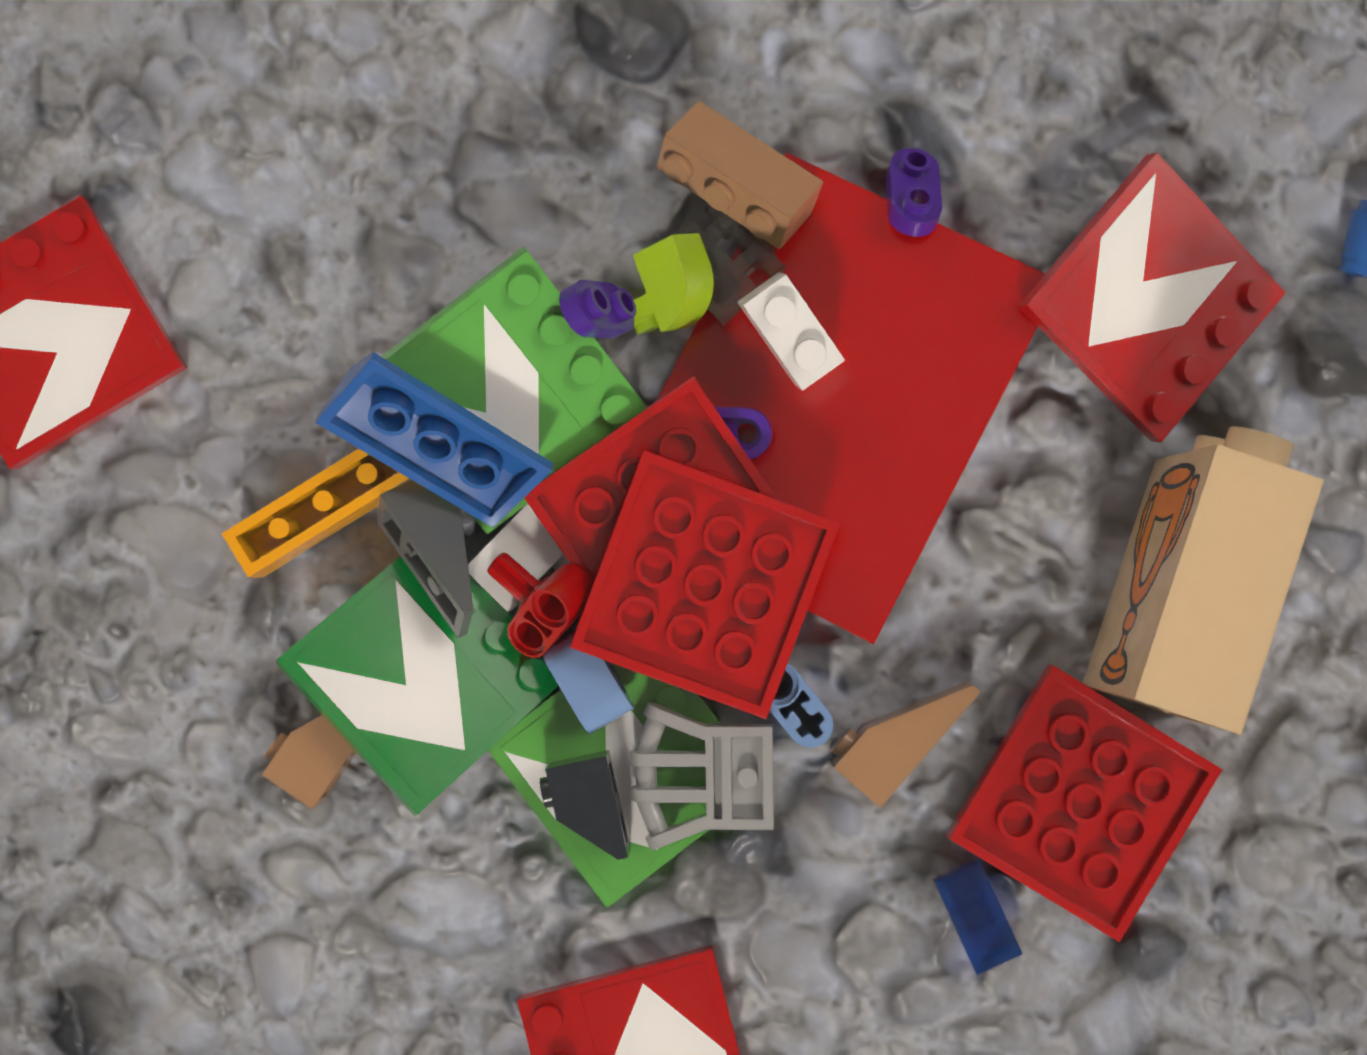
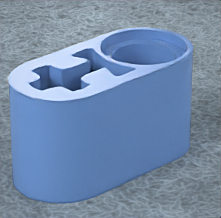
(588, 685)
(811, 705)

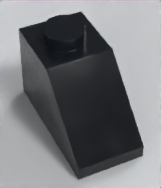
(588, 800)

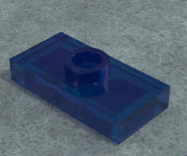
(977, 916)

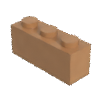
(738, 174)

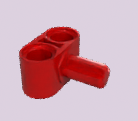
(546, 606)

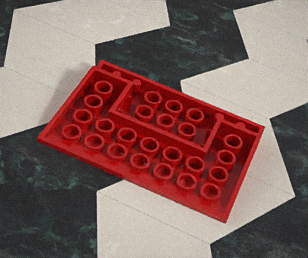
(888, 431)

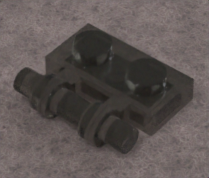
(730, 276)

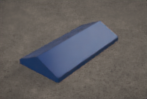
(432, 440)

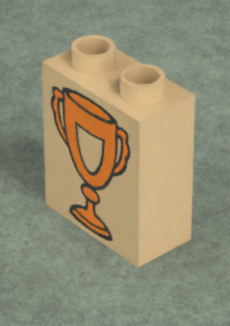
(1205, 578)

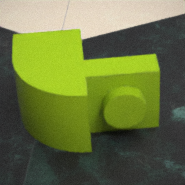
(676, 284)

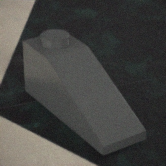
(432, 544)

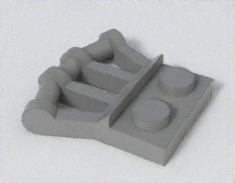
(737, 776)

